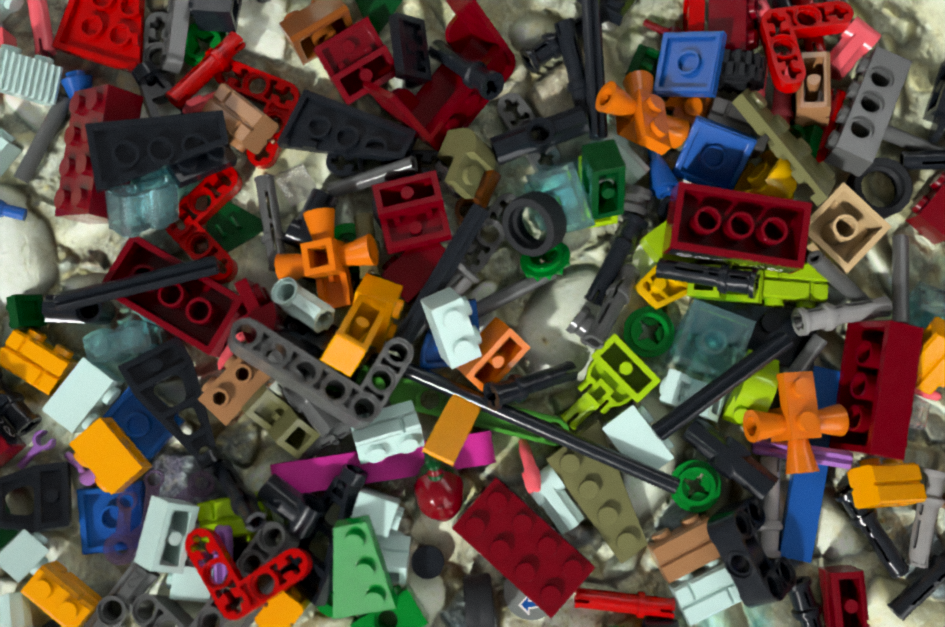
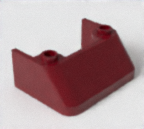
(445, 100)

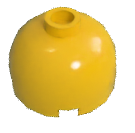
(768, 178)

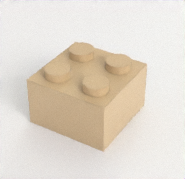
(844, 228)

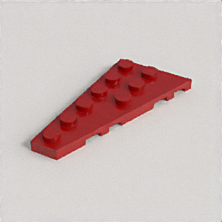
(103, 32)

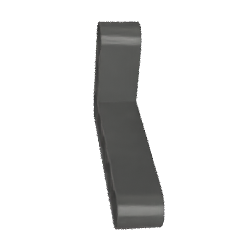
(322, 375)
(171, 614)

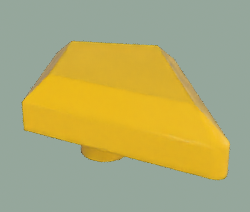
(660, 291)

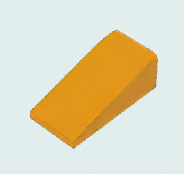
(452, 429)

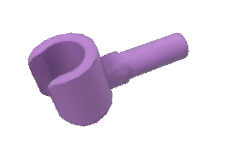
(37, 448)
(86, 475)

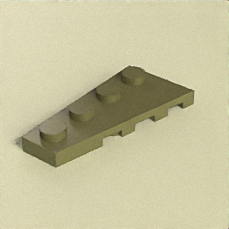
(786, 146)
(600, 495)

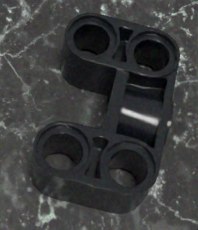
(735, 537)

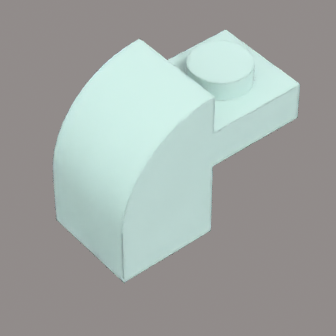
(679, 387)

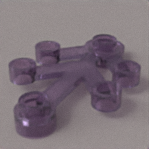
(125, 512)

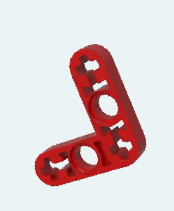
(791, 29)
(273, 107)
(194, 227)
(247, 586)

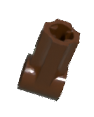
(483, 194)

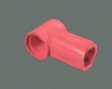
(851, 46)

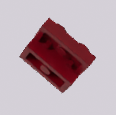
(355, 57)
(411, 212)
(260, 307)

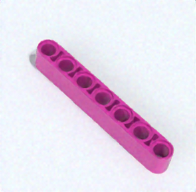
(318, 472)

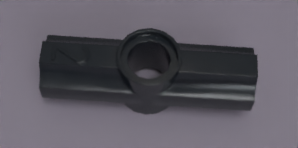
(558, 128)
(730, 458)

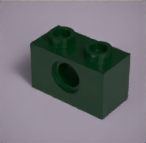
(603, 178)

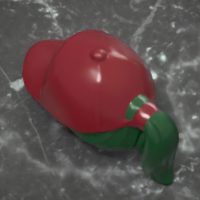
(438, 489)

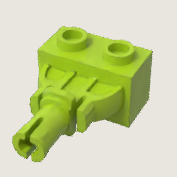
(615, 377)

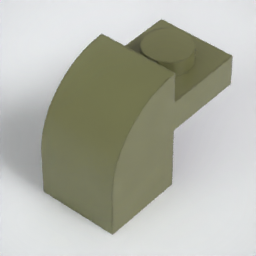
(467, 160)
(283, 423)

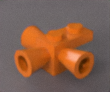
(641, 114)
(328, 259)
(796, 421)

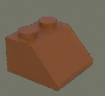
(314, 26)

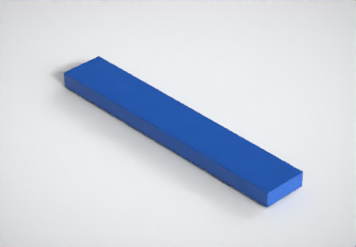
(807, 489)

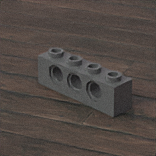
(867, 111)

